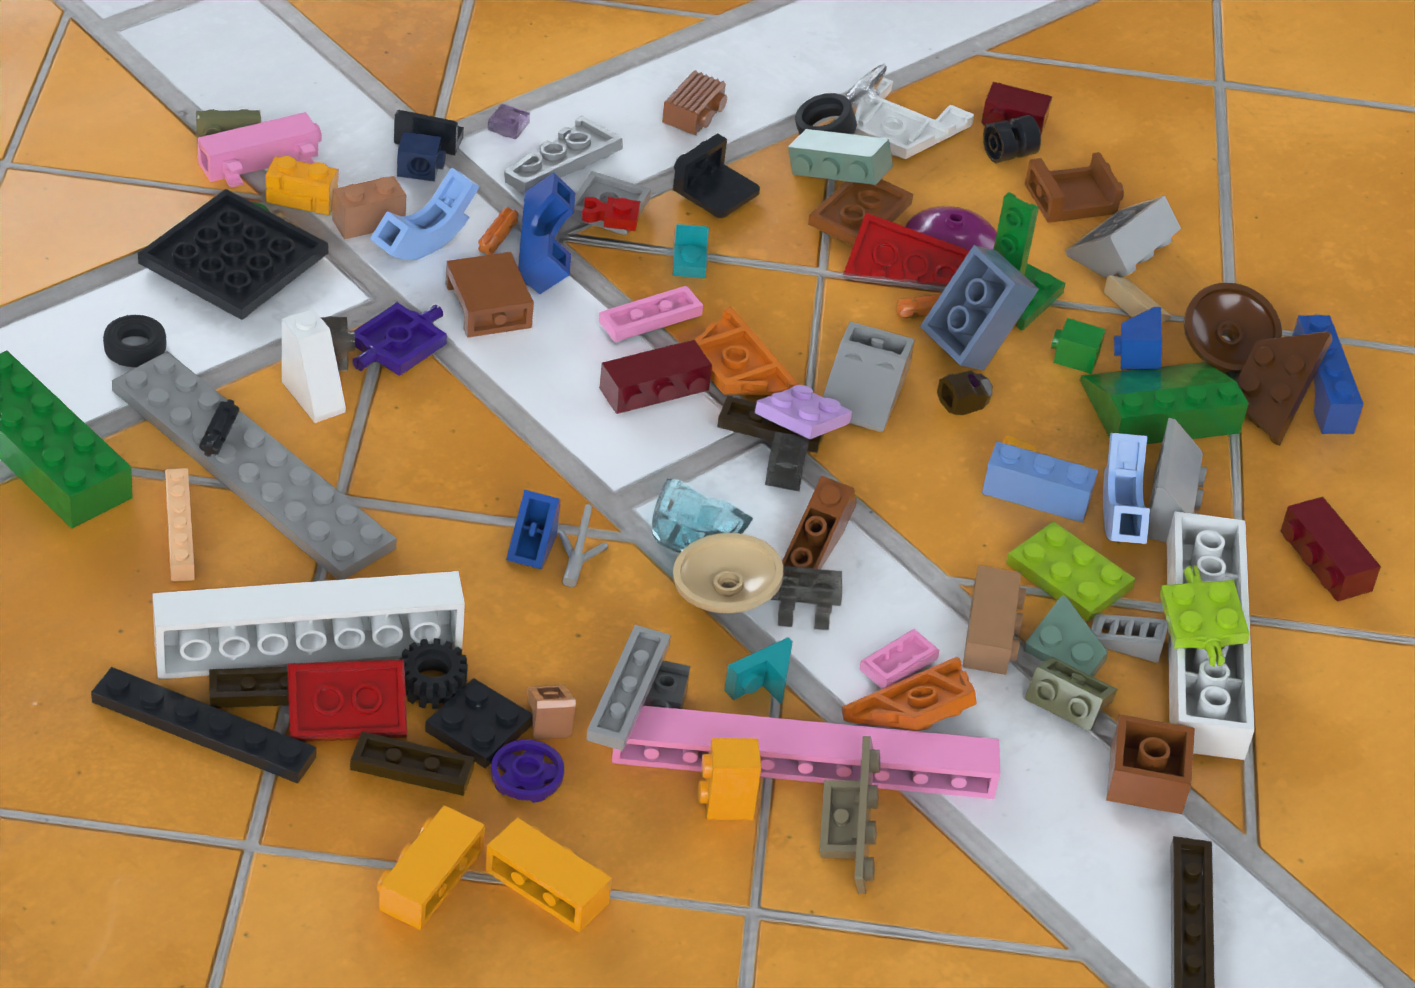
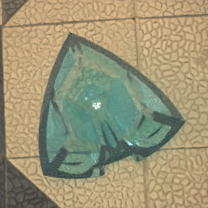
(687, 515)

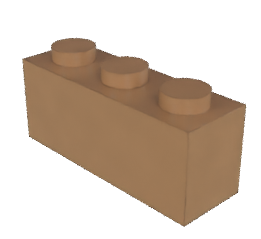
(994, 620)

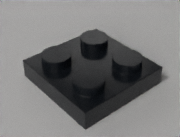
(478, 722)

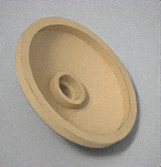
(728, 573)

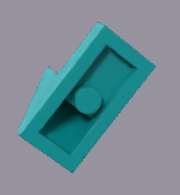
(690, 250)
(763, 668)

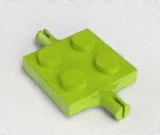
(1204, 615)

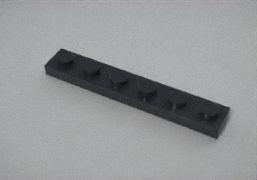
(204, 725)

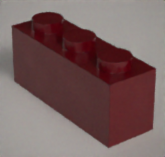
(655, 376)
(1330, 549)

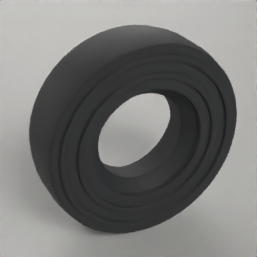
(134, 326)

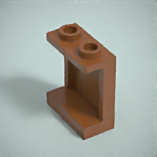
(1074, 191)
(490, 294)

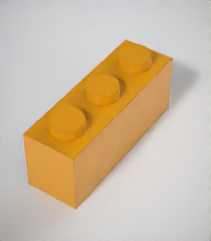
(430, 867)
(548, 874)

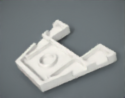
(904, 128)

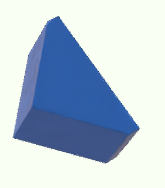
(534, 529)

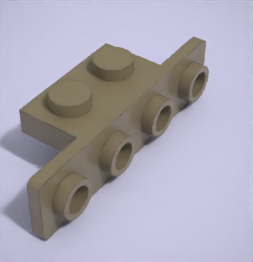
(847, 815)

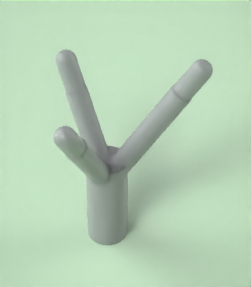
(576, 557)

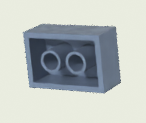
(979, 307)

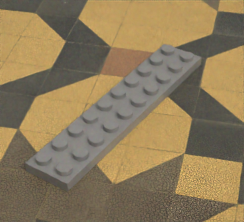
(257, 468)

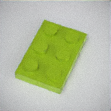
(1070, 568)

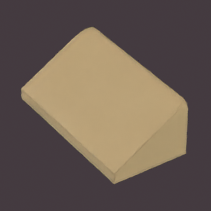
(1131, 297)

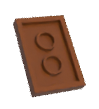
(846, 207)

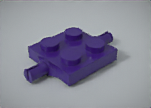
(399, 338)

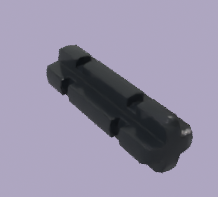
(219, 428)

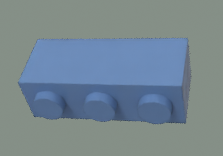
(1039, 481)

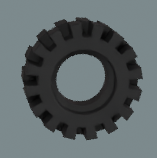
(438, 658)

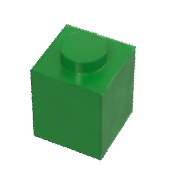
(1078, 345)

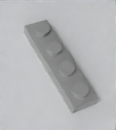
(628, 688)

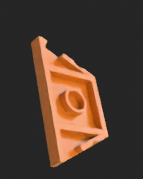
(741, 359)
(916, 700)

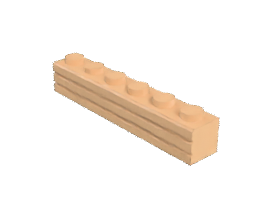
(179, 524)

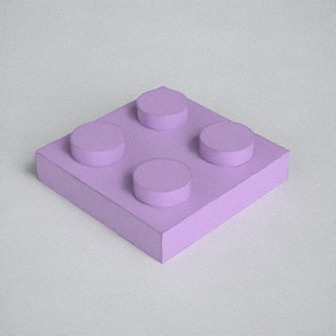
(803, 411)

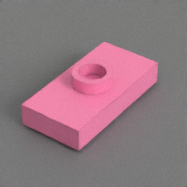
(899, 659)

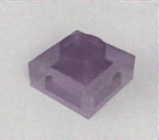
(508, 121)

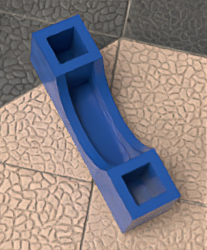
(545, 209)
(1336, 393)

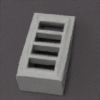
(1141, 636)

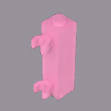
(255, 146)

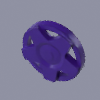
(527, 773)

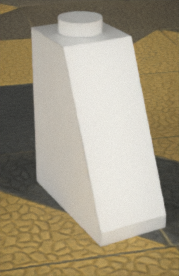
(311, 366)

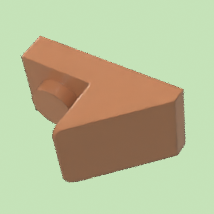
(551, 711)

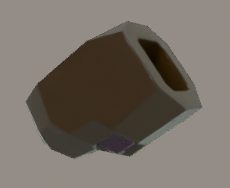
(964, 392)

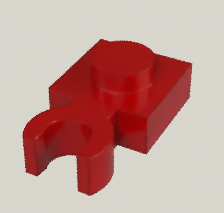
(616, 213)

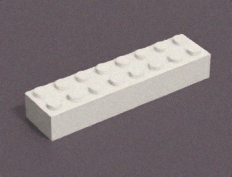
(304, 622)
(1203, 696)

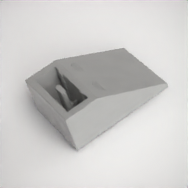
(869, 374)

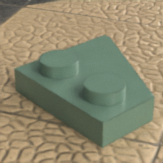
(1068, 639)

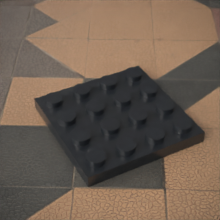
(233, 253)

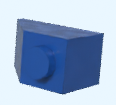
(1140, 341)

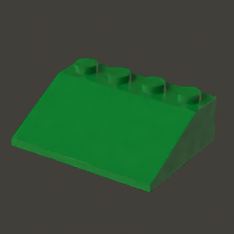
(1143, 400)

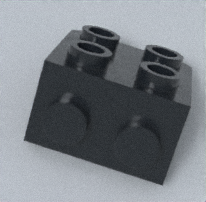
(709, 182)

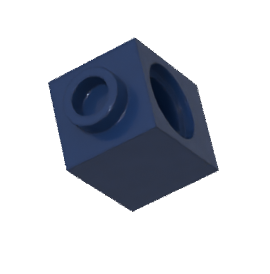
(420, 156)

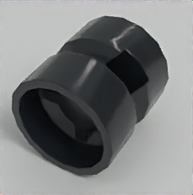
(1012, 138)

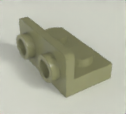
(216, 121)
(1069, 693)

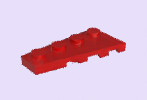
(902, 254)

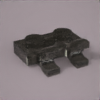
(809, 586)

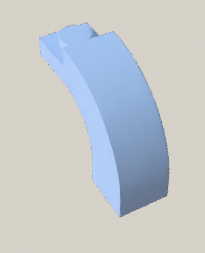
(433, 225)
(1123, 503)

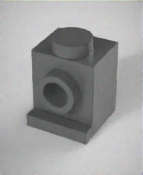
(669, 686)

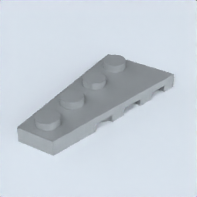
(568, 153)

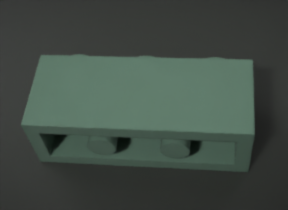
(840, 156)

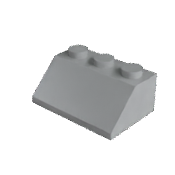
(1126, 238)
(1175, 480)

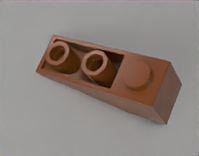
(821, 524)

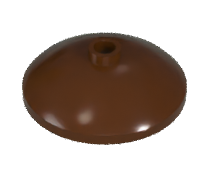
(1229, 312)

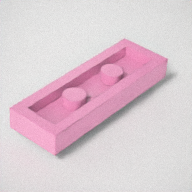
(650, 313)

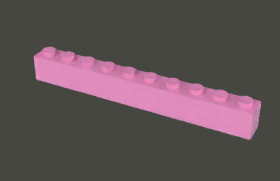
(819, 751)

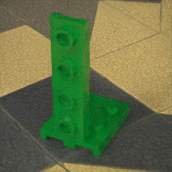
(1014, 244)

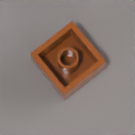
(1150, 764)

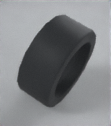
(825, 106)

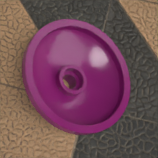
(955, 226)

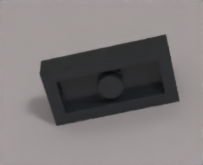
(411, 122)

